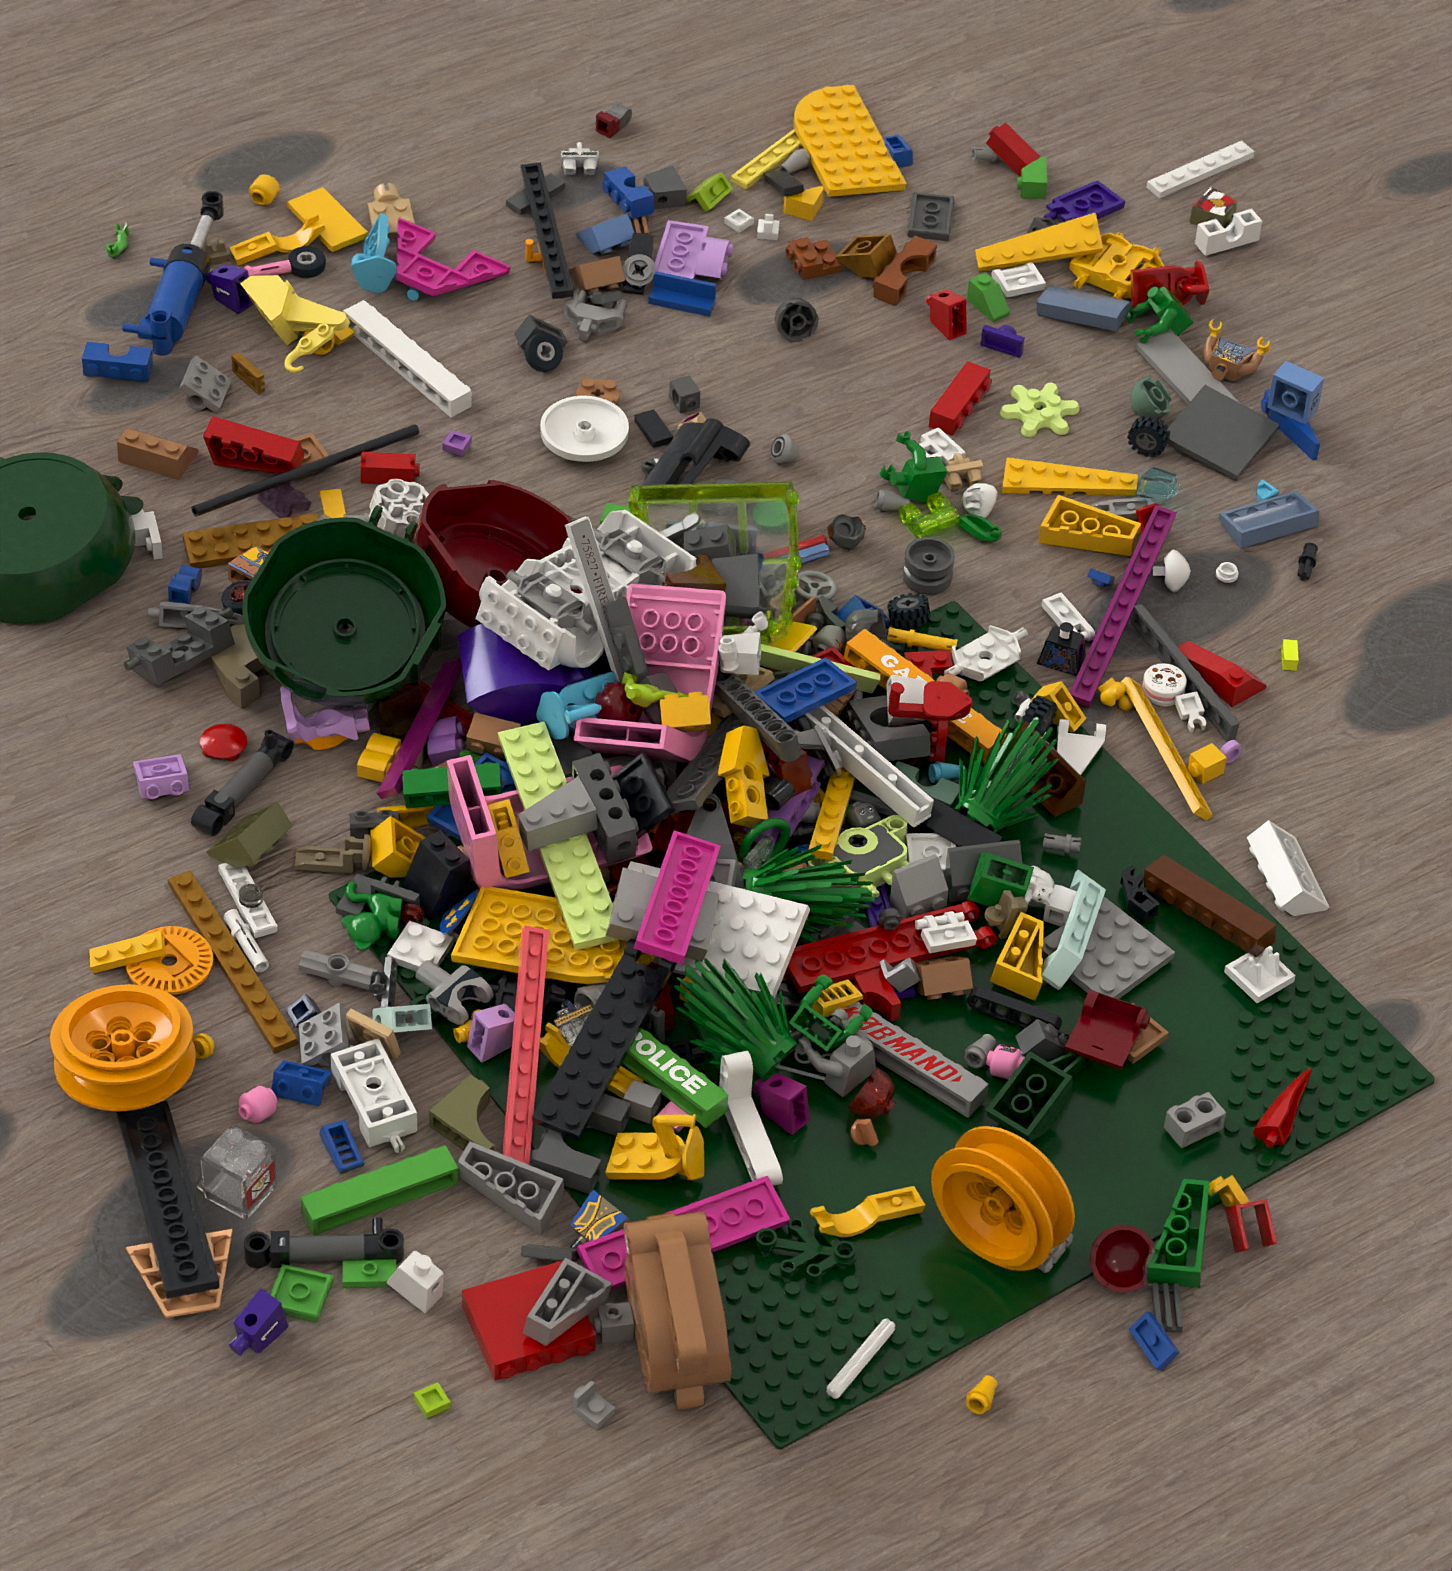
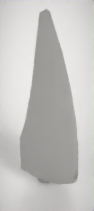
(172, 614)

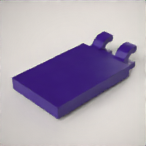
(1085, 201)

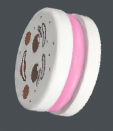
(1163, 683)

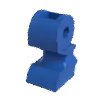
(181, 585)

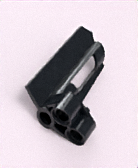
(697, 443)

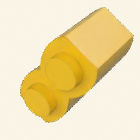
(377, 757)

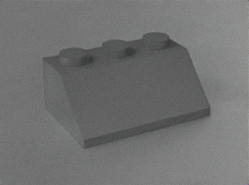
(963, 861)

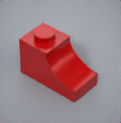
(878, 993)

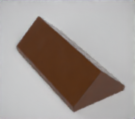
(1066, 782)

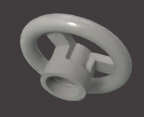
(815, 588)

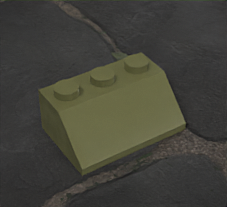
(252, 837)

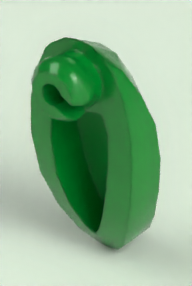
(980, 527)

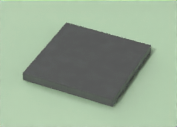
(1221, 432)

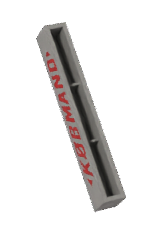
(921, 1064)

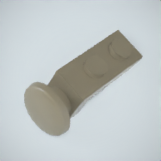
(335, 859)

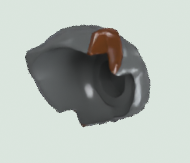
(846, 531)

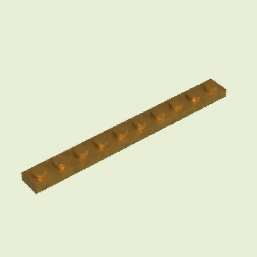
(233, 962)

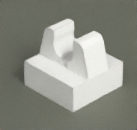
(768, 228)

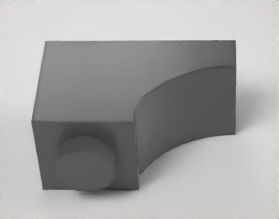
(533, 326)

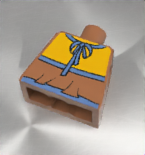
(246, 565)

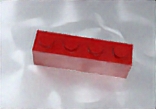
(960, 398)

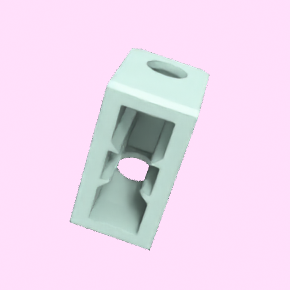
(395, 1017)

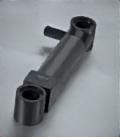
(221, 804)
(323, 1248)

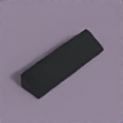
(958, 827)

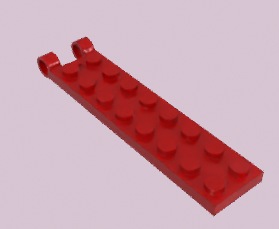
(863, 949)

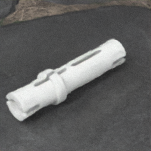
(242, 933)

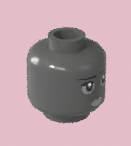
(862, 815)

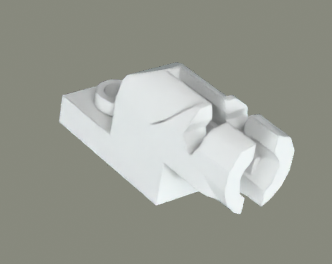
(147, 533)

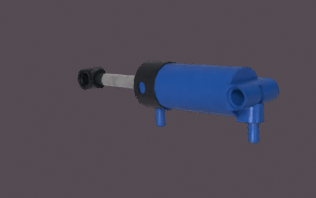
(180, 283)

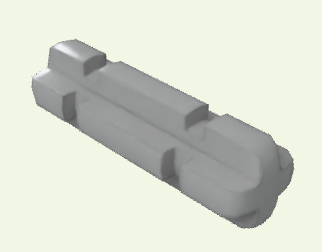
(1055, 1254)

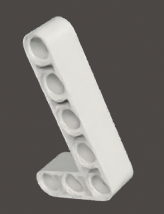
(744, 1119)

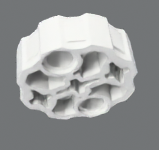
(400, 505)

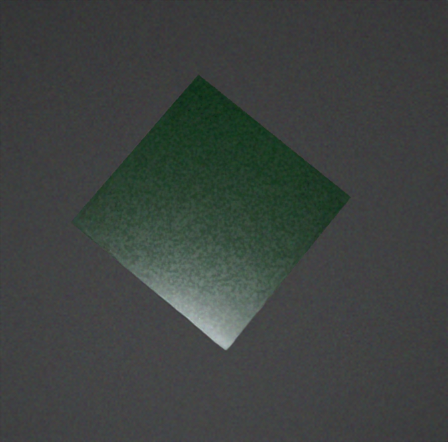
(1106, 1143)

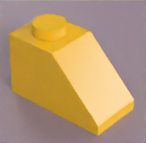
(1066, 705)

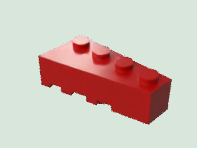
(250, 448)

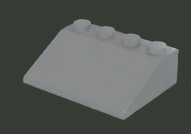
(632, 902)

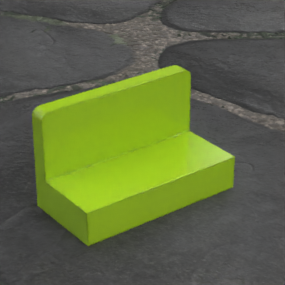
(711, 191)

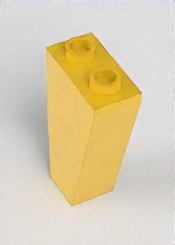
(508, 839)

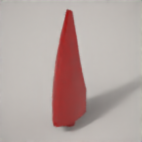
(1279, 1118)

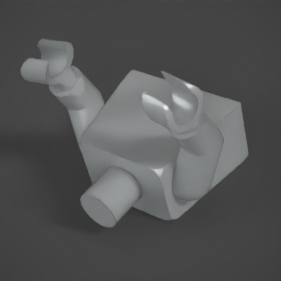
(848, 1063)

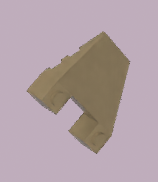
(237, 667)

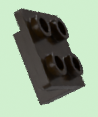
(400, 711)

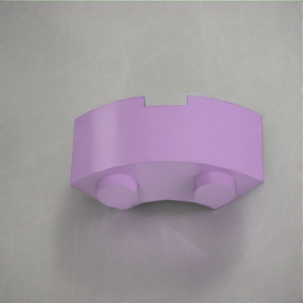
(713, 258)

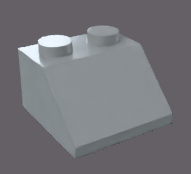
(919, 888)

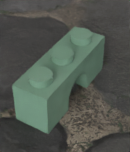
(943, 791)

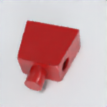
(948, 313)

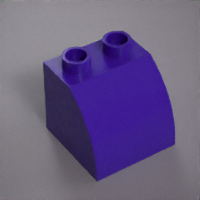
(504, 680)

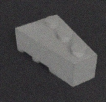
(558, 816)
(565, 1301)

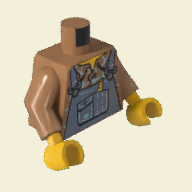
(1229, 358)

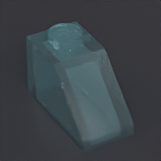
(1158, 484)

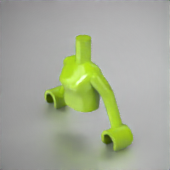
(644, 694)

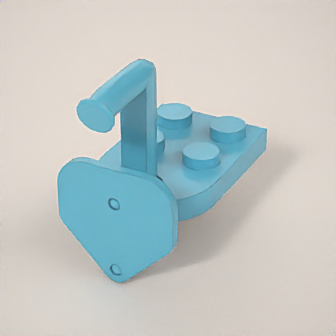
(371, 267)
(580, 695)

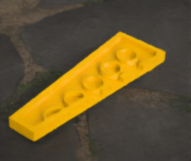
(1055, 242)
(1026, 476)

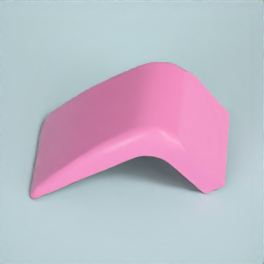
(677, 636)
(480, 837)

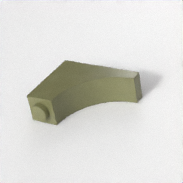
(459, 1113)

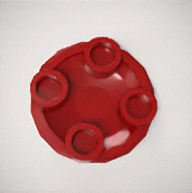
(223, 742)

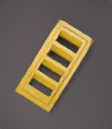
(827, 1008)

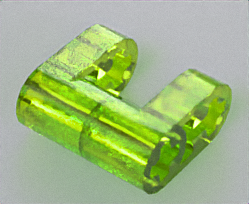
(942, 516)

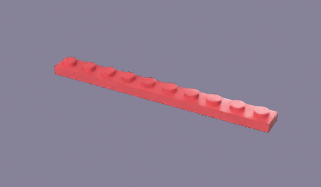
(525, 1044)

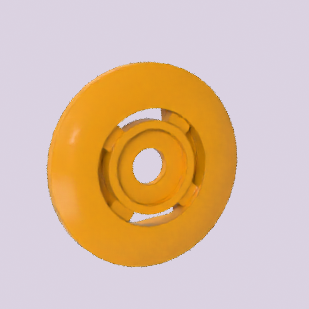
(192, 965)

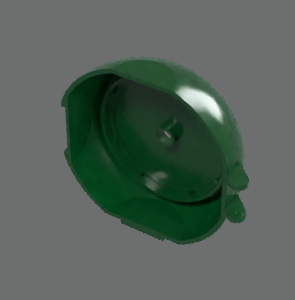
(71, 545)
(352, 576)

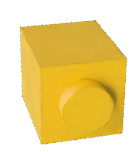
(1207, 763)

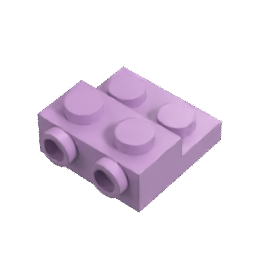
(161, 776)

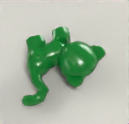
(366, 926)

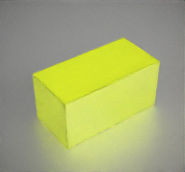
(1289, 654)

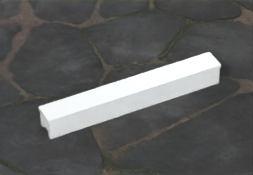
(874, 769)

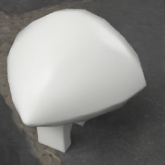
(979, 499)
(1175, 571)

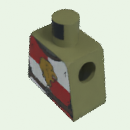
(1213, 206)

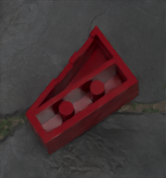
(795, 772)

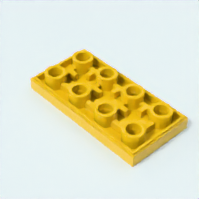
(339, 225)

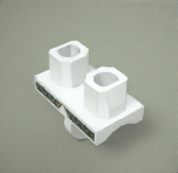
(579, 158)

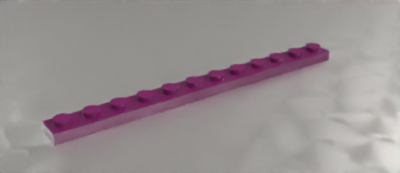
(1122, 606)

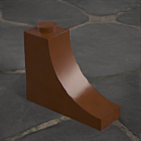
(701, 577)

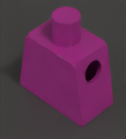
(783, 1101)

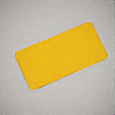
(332, 503)

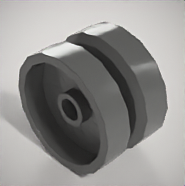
(928, 565)

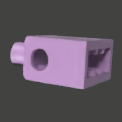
(491, 1032)

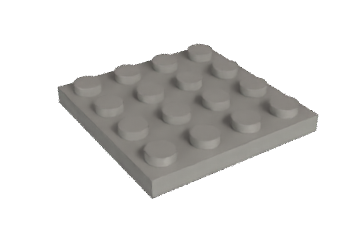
(1116, 955)

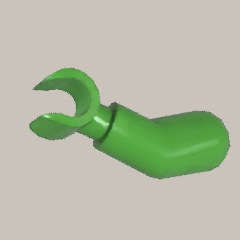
(121, 244)

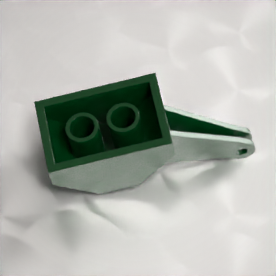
(1035, 1094)

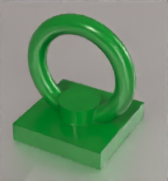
(748, 841)

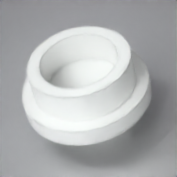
(1227, 572)

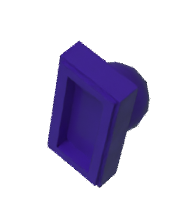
(1003, 340)

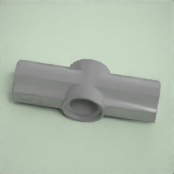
(336, 969)

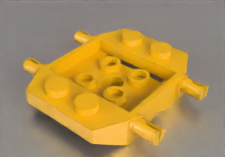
(1106, 273)

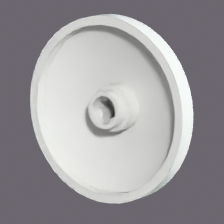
(584, 428)

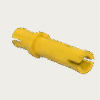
(912, 638)

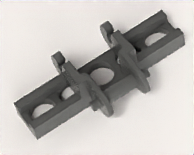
(385, 993)

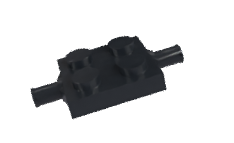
(507, 988)

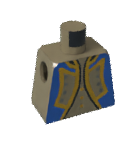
(596, 1219)

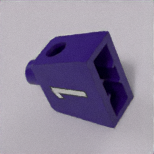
(227, 287)
(259, 1323)

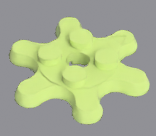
(1034, 419)

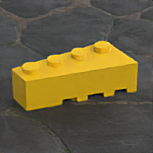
(1088, 528)

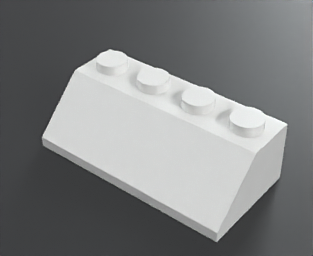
(1286, 870)

